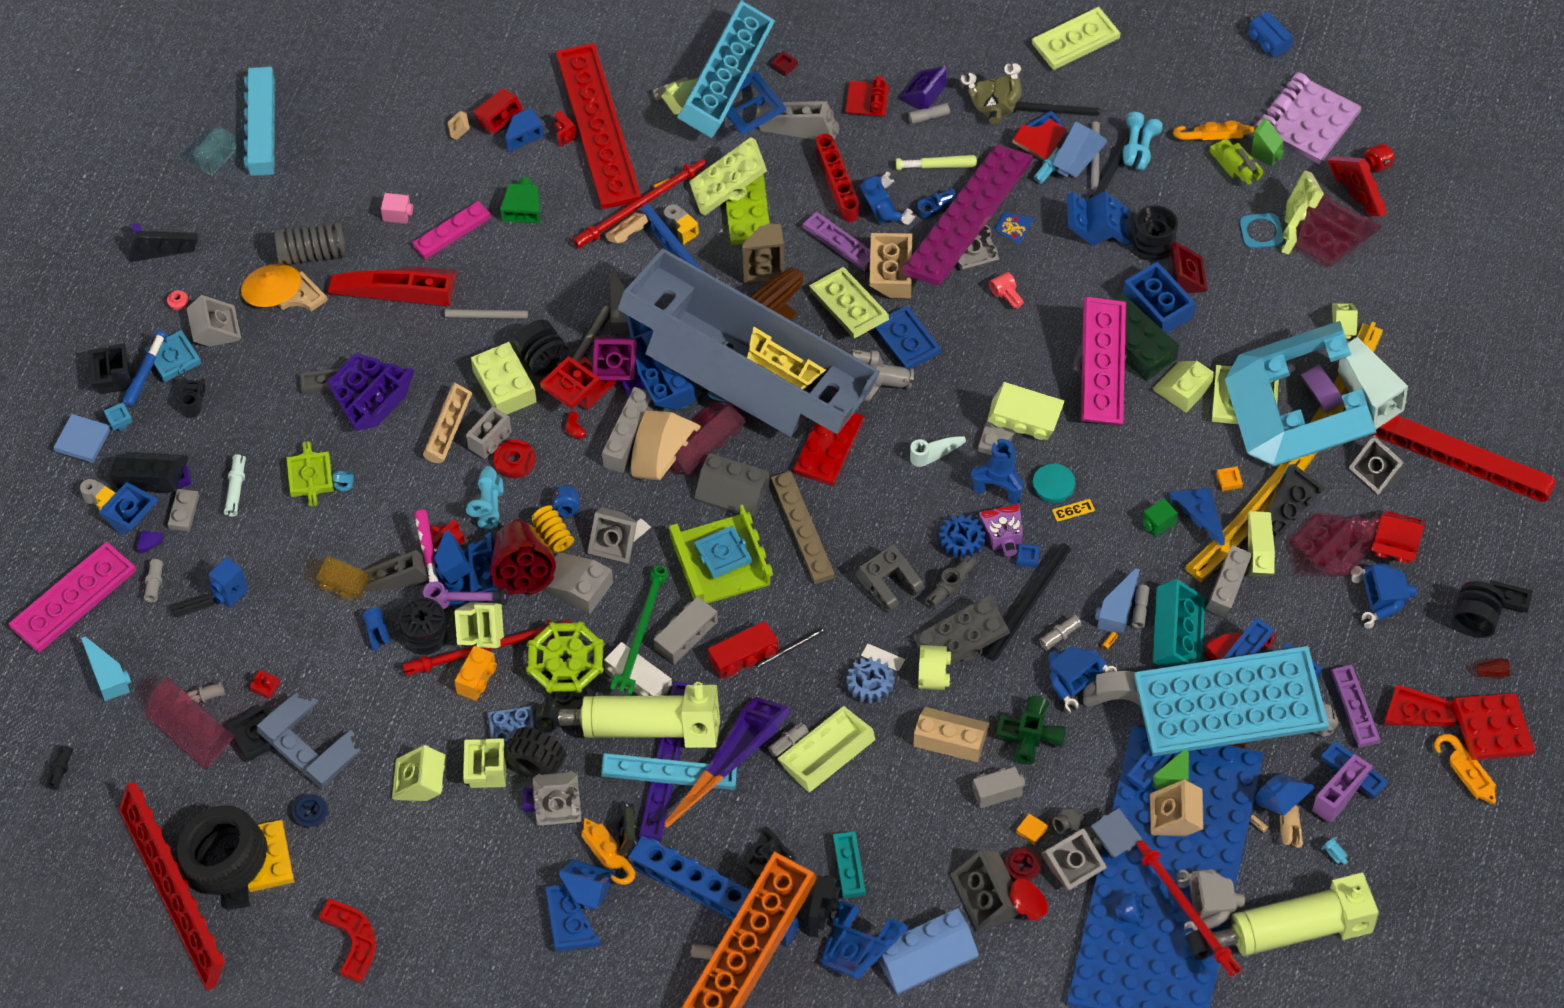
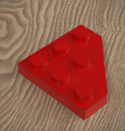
(1361, 186)

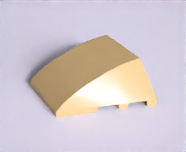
(657, 443)

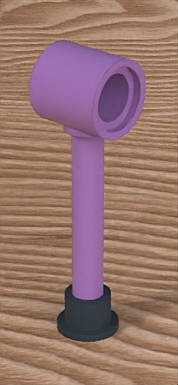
(436, 591)

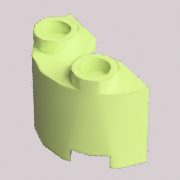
(933, 667)

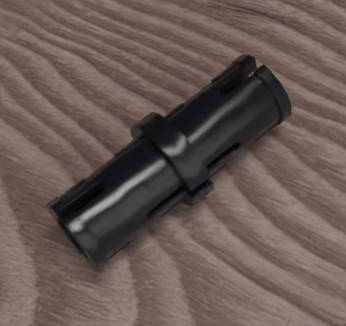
(59, 767)

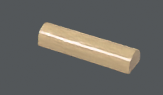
(447, 423)

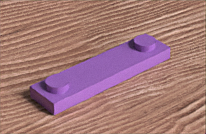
(838, 240)
(1355, 706)

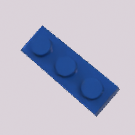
(1336, 758)

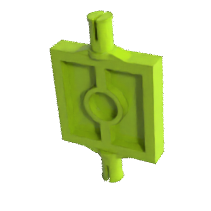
(309, 474)

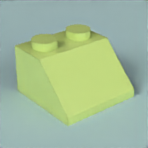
(1185, 384)
(418, 775)

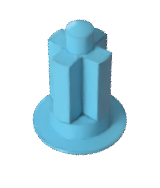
(1335, 851)

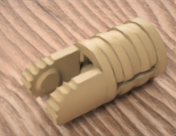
(1291, 828)

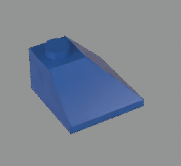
(1282, 793)
(586, 883)

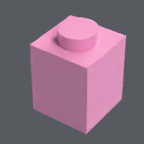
(396, 208)

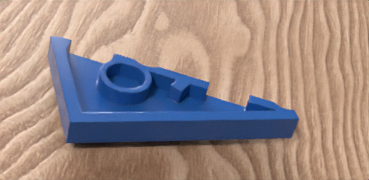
(1202, 510)

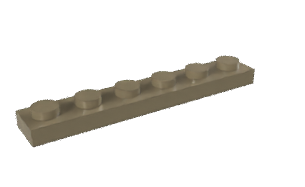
(802, 527)

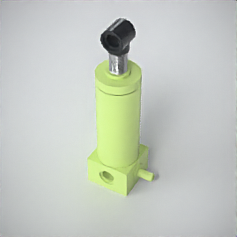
(686, 716)
(1343, 909)

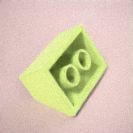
(1025, 411)

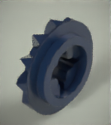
(308, 802)

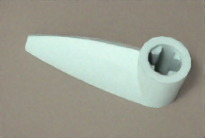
(925, 453)

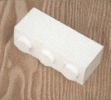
(648, 678)

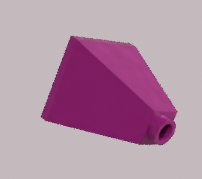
(614, 358)

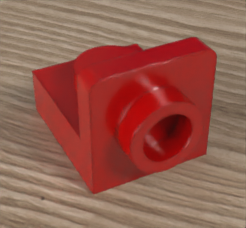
(565, 128)

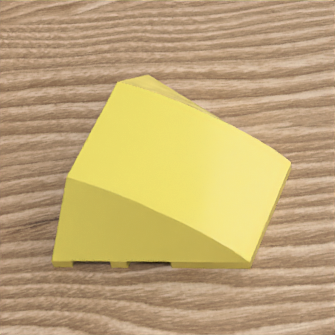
(781, 361)

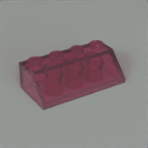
(717, 424)
(187, 722)

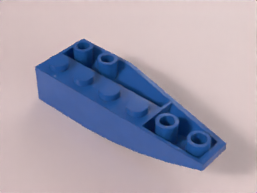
(663, 384)

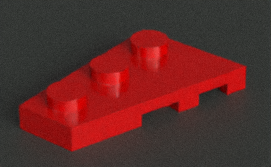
(1419, 709)

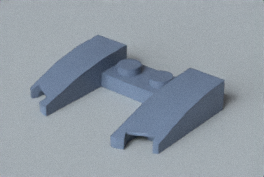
(319, 769)

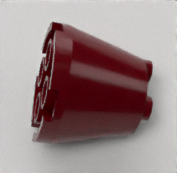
(521, 559)

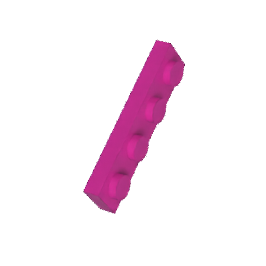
(451, 230)

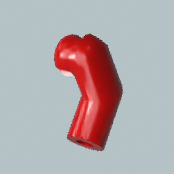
(573, 427)

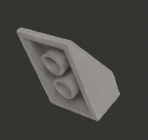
(580, 581)

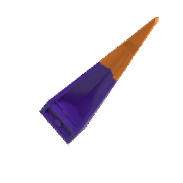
(751, 729)

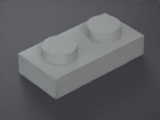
(183, 510)

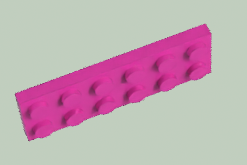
(1103, 361)
(72, 597)

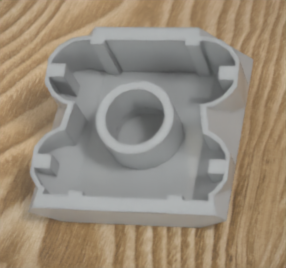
(980, 251)
(556, 798)

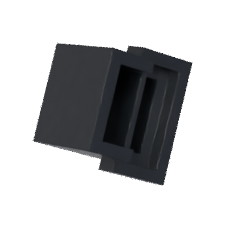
(110, 369)

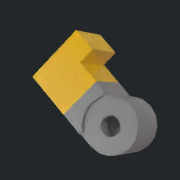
(681, 222)
(95, 493)

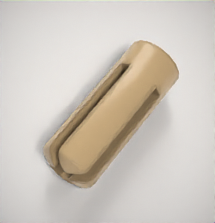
(1258, 823)

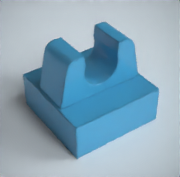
(118, 417)

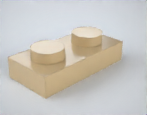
(628, 226)

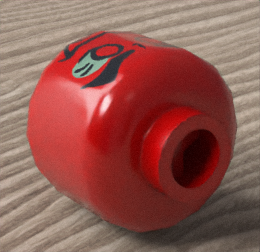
(1379, 157)

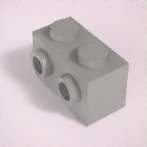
(489, 432)

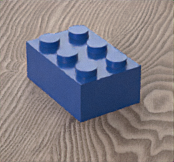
(1160, 297)

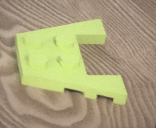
(1305, 194)

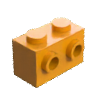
(475, 673)

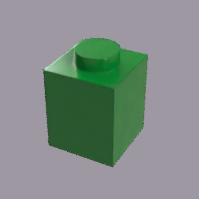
(1159, 517)

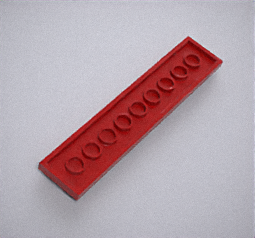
(598, 126)
(171, 886)

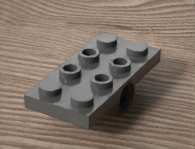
(967, 631)

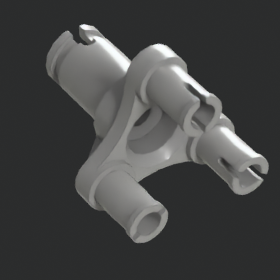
(889, 375)

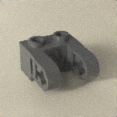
(882, 566)

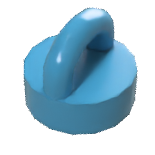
(343, 477)

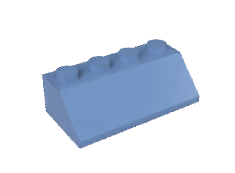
(929, 951)

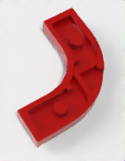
(360, 932)

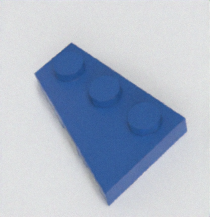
(568, 922)

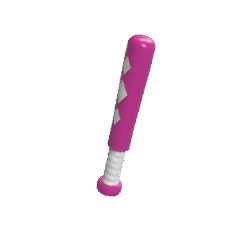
(426, 542)

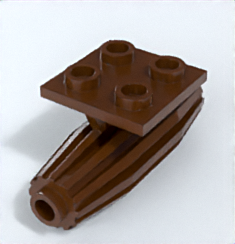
(779, 291)

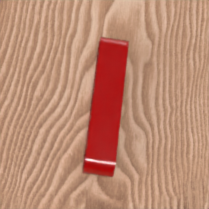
(837, 177)

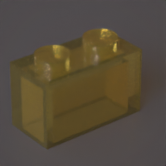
(342, 578)

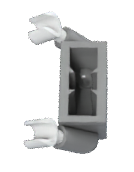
(1211, 896)

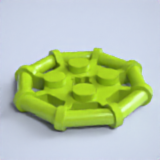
(565, 645)

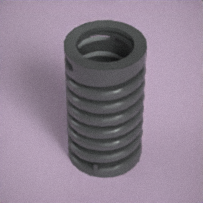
(318, 246)

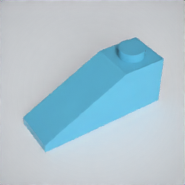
(108, 672)

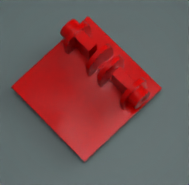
(868, 97)

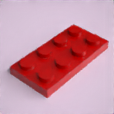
(827, 451)

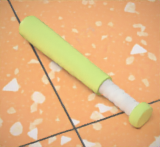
(962, 161)

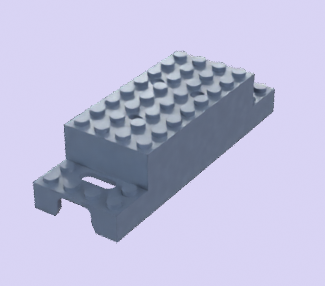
(713, 317)

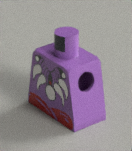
(1003, 528)

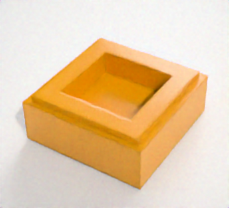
(1229, 478)
(1031, 829)

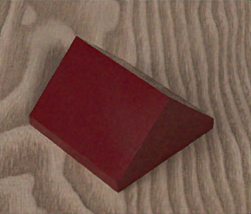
(1188, 269)

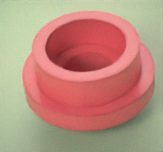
(177, 304)

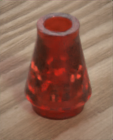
(1495, 668)

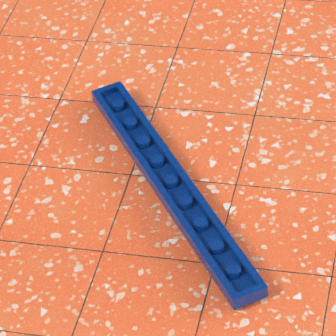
(1249, 643)

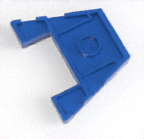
(853, 951)

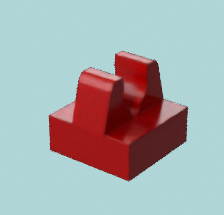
(264, 684)

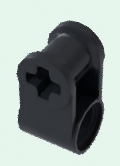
(191, 397)

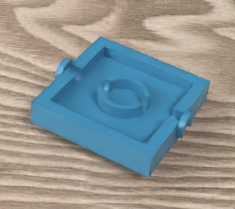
(175, 356)
(723, 552)

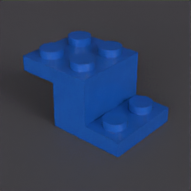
(1099, 218)

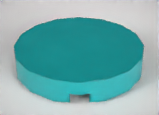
(1053, 483)

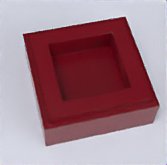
(783, 63)

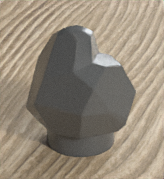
(1068, 820)

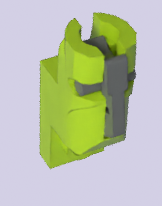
(1236, 161)

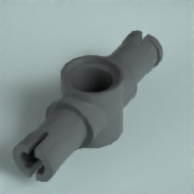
(947, 589)

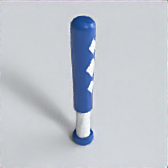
(140, 377)

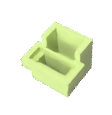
(479, 624)
(484, 763)

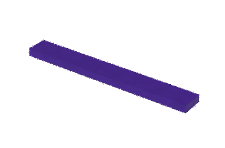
(660, 793)

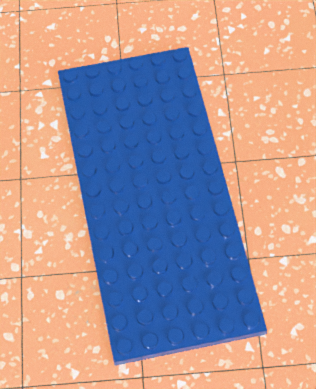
(1150, 960)

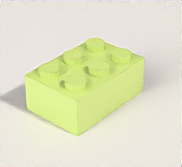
(503, 379)

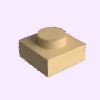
(458, 125)

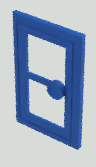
(766, 94)

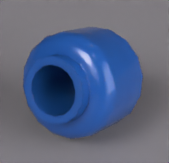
(565, 501)

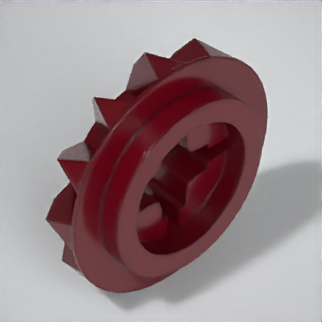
(1016, 857)

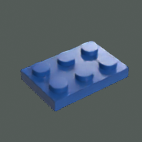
(907, 338)

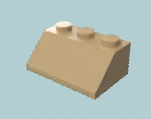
(887, 258)
(950, 734)

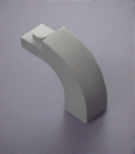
(1111, 687)

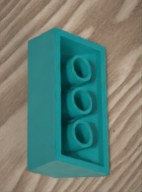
(1178, 625)

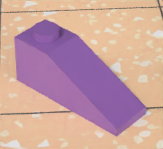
(1341, 788)

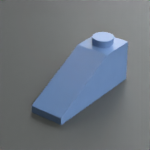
(1117, 605)

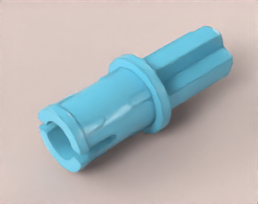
(1047, 168)

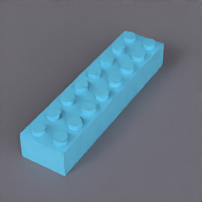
(726, 69)

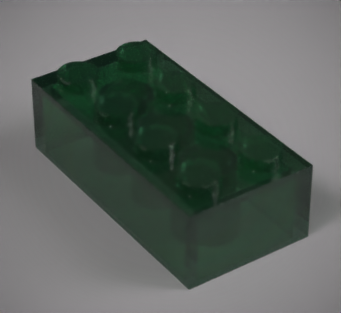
(1146, 344)

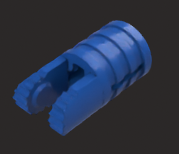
(375, 626)

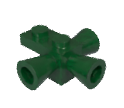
(1030, 730)

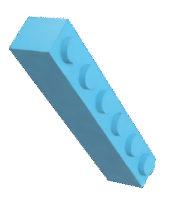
(260, 121)

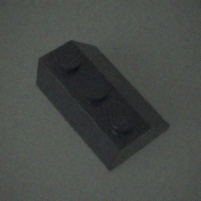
(149, 471)

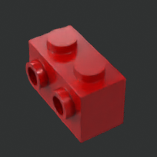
(497, 110)

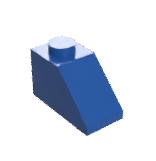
(523, 129)
(451, 559)

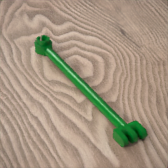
(624, 680)

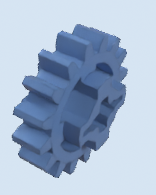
(869, 678)

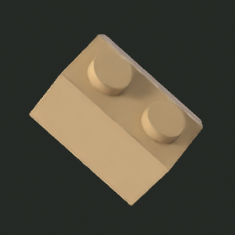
(1176, 810)

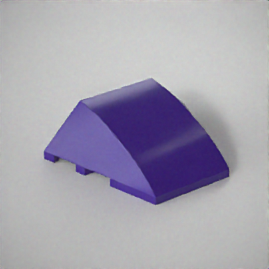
(369, 389)

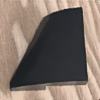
(763, 851)

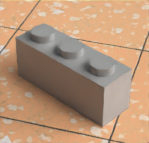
(1228, 581)
(685, 630)

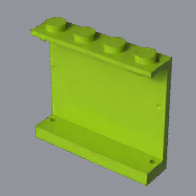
(739, 581)

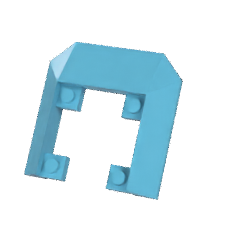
(1287, 437)

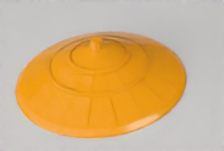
(271, 285)

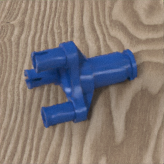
(999, 471)

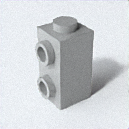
(998, 786)

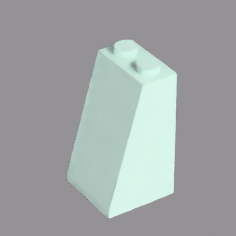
(1381, 386)

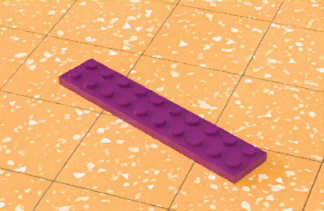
(967, 215)

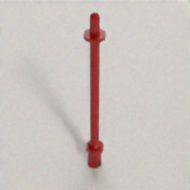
(592, 233)
(427, 663)
(1222, 954)

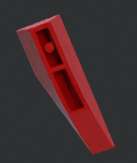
(398, 284)

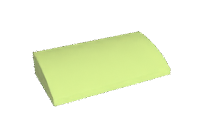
(827, 748)

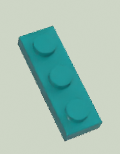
(849, 865)

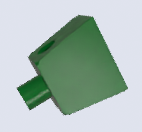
(521, 203)

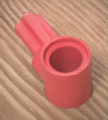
(1004, 287)

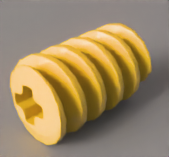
(552, 529)

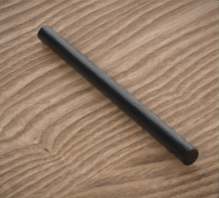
(790, 647)

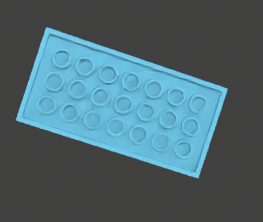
(1230, 701)

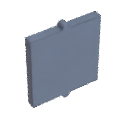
(1116, 833)

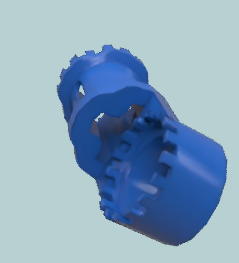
(936, 203)

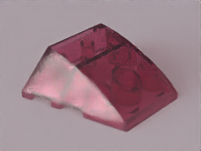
(1333, 231)
(1336, 542)

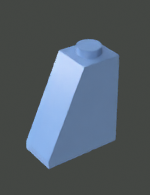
(1078, 150)

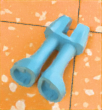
(1141, 151)
(487, 506)

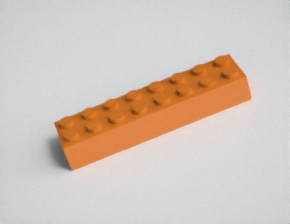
(753, 935)

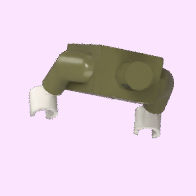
(996, 95)

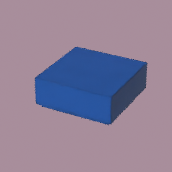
(1027, 555)

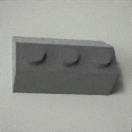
(731, 484)
(985, 889)

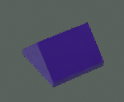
(925, 87)

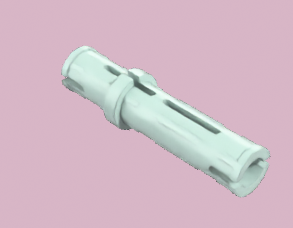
(235, 478)

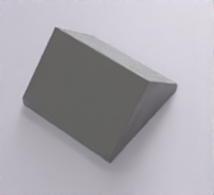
(1378, 465)

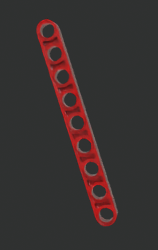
(1467, 458)

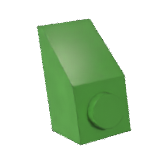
(1267, 143)

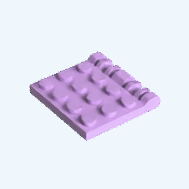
(1312, 119)

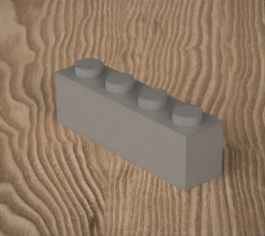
(622, 439)

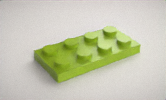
(747, 213)

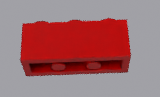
(743, 650)

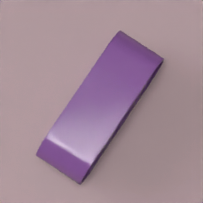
(1322, 388)

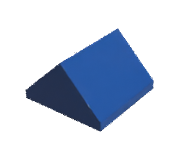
(127, 508)

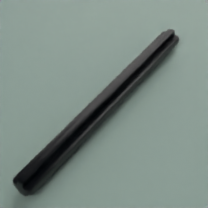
(1029, 600)

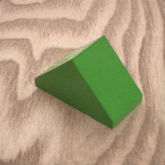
(1173, 772)

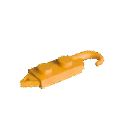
(1214, 131)
(1469, 770)
(606, 850)

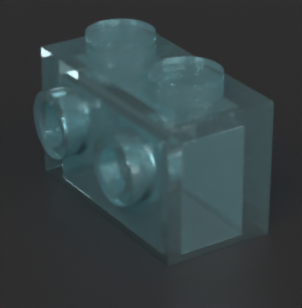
(214, 150)

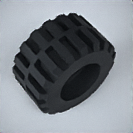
(534, 752)

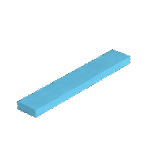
(659, 770)

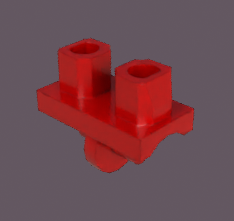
(438, 532)

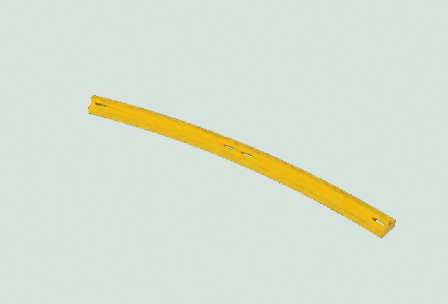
(1237, 531)

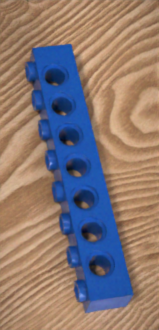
(700, 891)

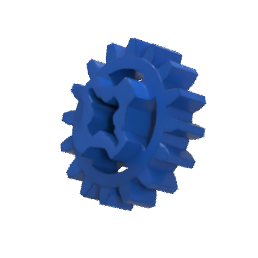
(962, 536)

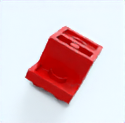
(576, 384)
(1398, 536)

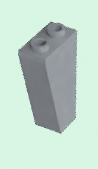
(801, 120)

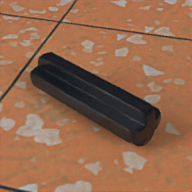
(193, 605)

